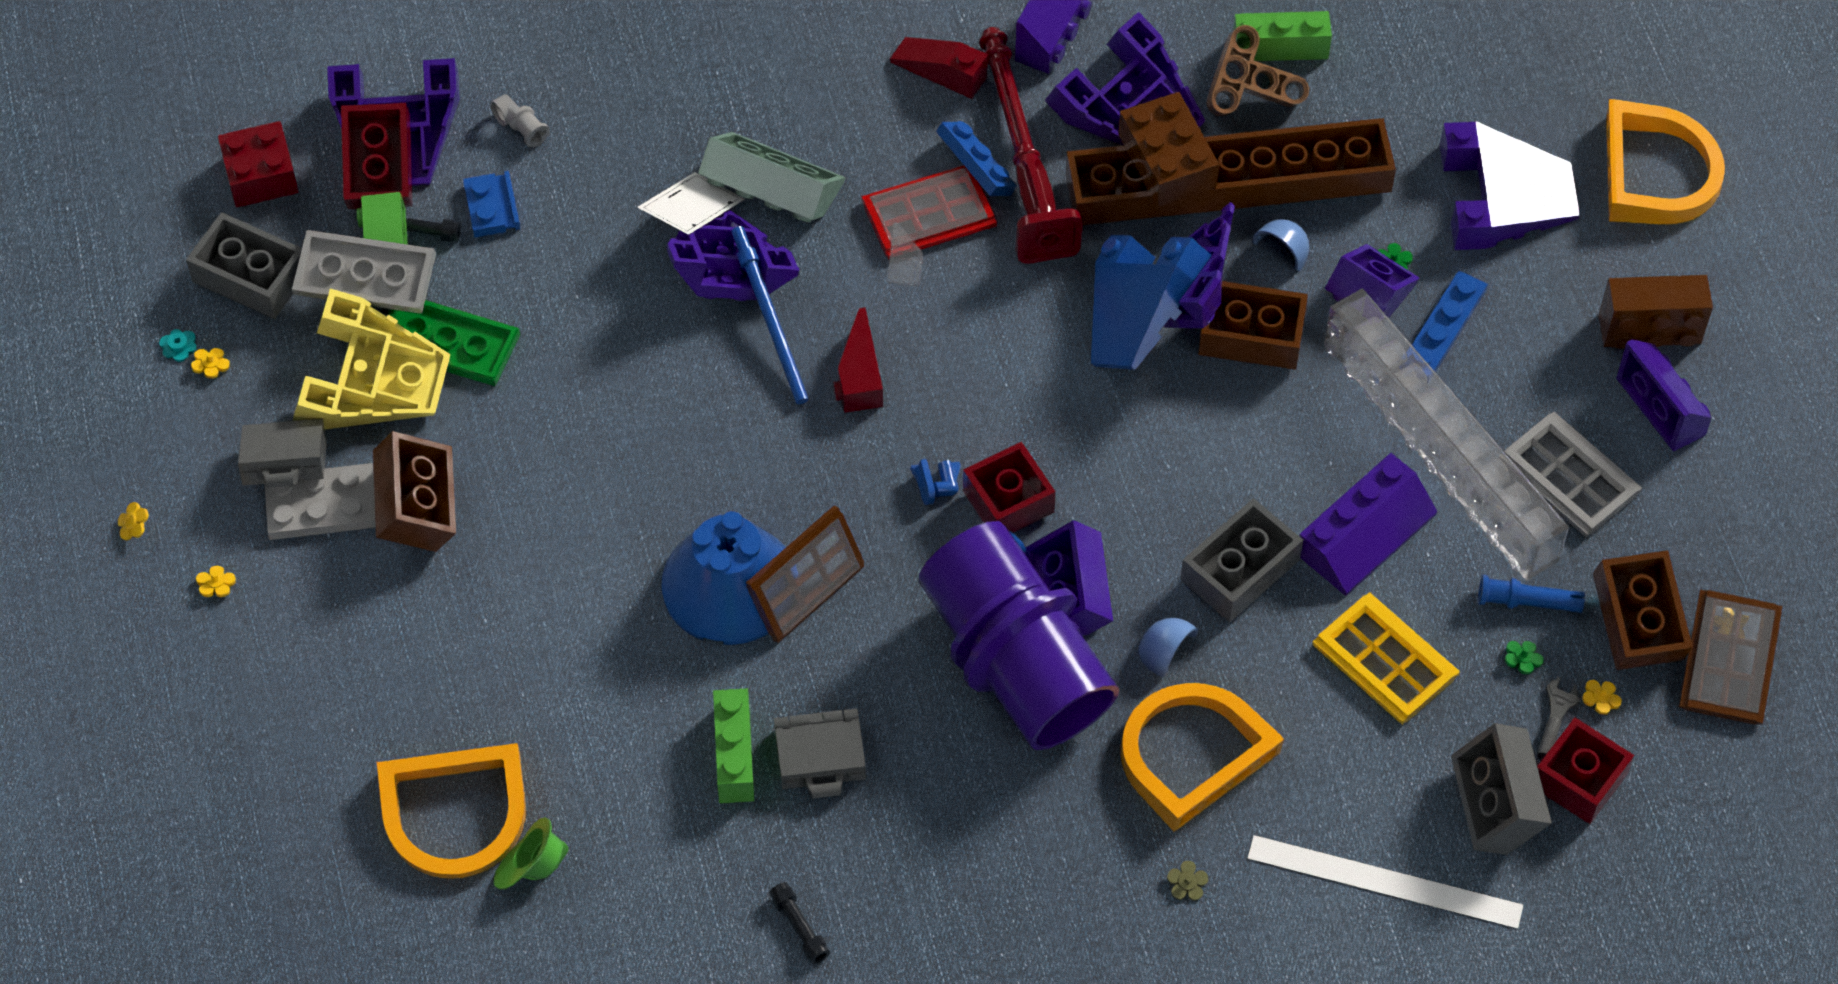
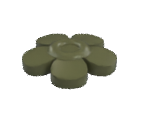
(1187, 881)

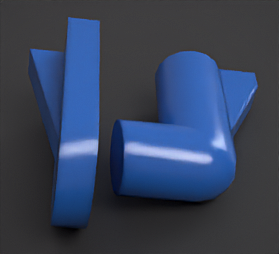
(929, 489)

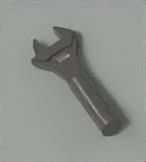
(1559, 705)

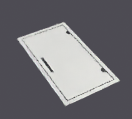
(691, 203)

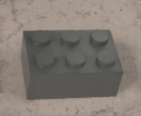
(245, 265)
(1241, 560)
(1501, 789)

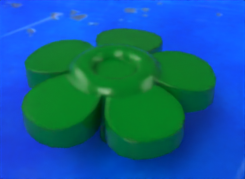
(1394, 253)
(1523, 656)

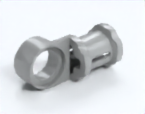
(520, 119)

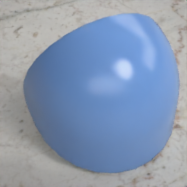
(1291, 235)
(1162, 641)

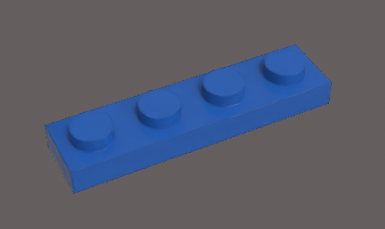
(1449, 318)

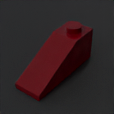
(944, 62)
(858, 370)

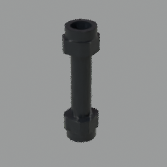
(447, 230)
(814, 946)

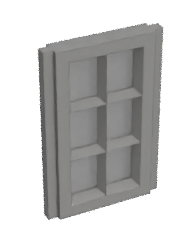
(1572, 474)

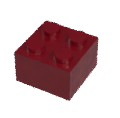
(258, 164)
(1009, 489)
(1583, 770)

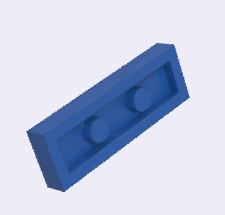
(976, 158)

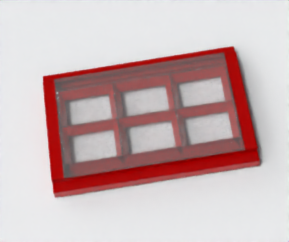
(930, 209)

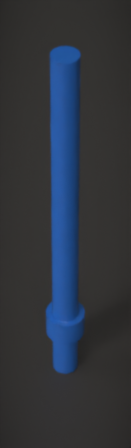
(749, 260)

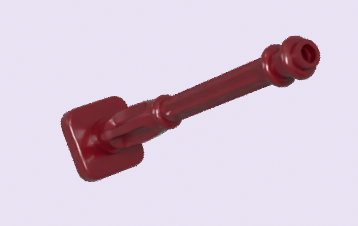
(1044, 231)

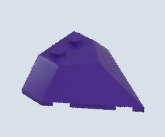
(711, 264)
(1205, 292)

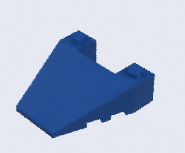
(1138, 297)

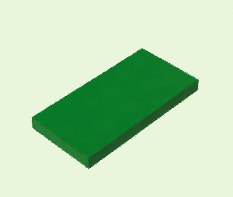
(475, 343)

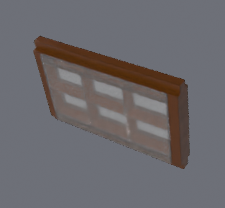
(805, 574)
(1731, 657)

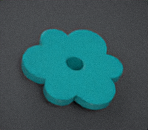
(178, 345)

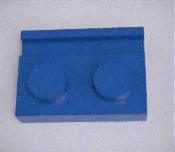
(491, 204)

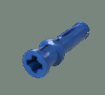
(1514, 593)

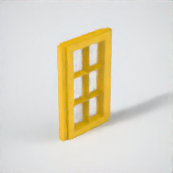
(1386, 658)

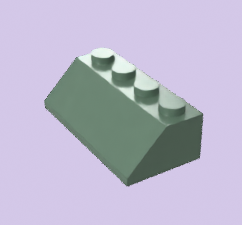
(770, 176)

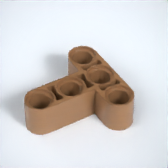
(1248, 71)

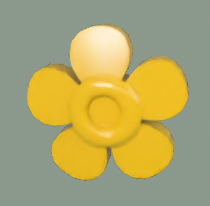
(210, 362)
(132, 521)
(215, 582)
(1602, 696)

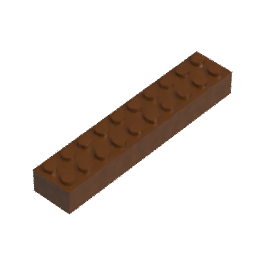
(1252, 172)

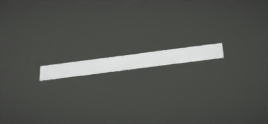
(1385, 881)

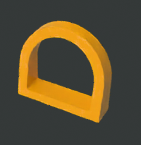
(1648, 209)
(450, 763)
(1177, 811)

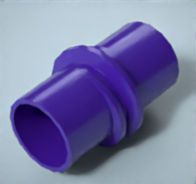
(1017, 635)

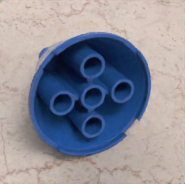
(709, 576)

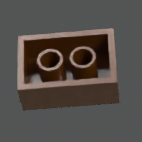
(1168, 149)
(1655, 310)
(1256, 326)
(414, 491)
(1642, 610)

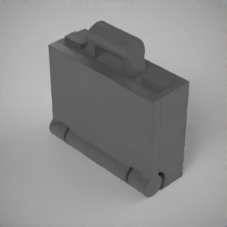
(282, 452)
(820, 751)

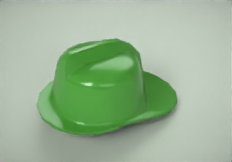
(533, 857)

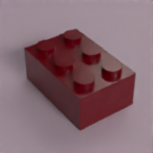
(376, 152)

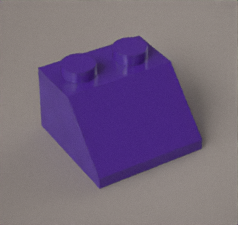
(1375, 273)

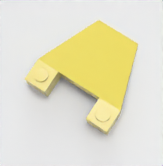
(384, 370)

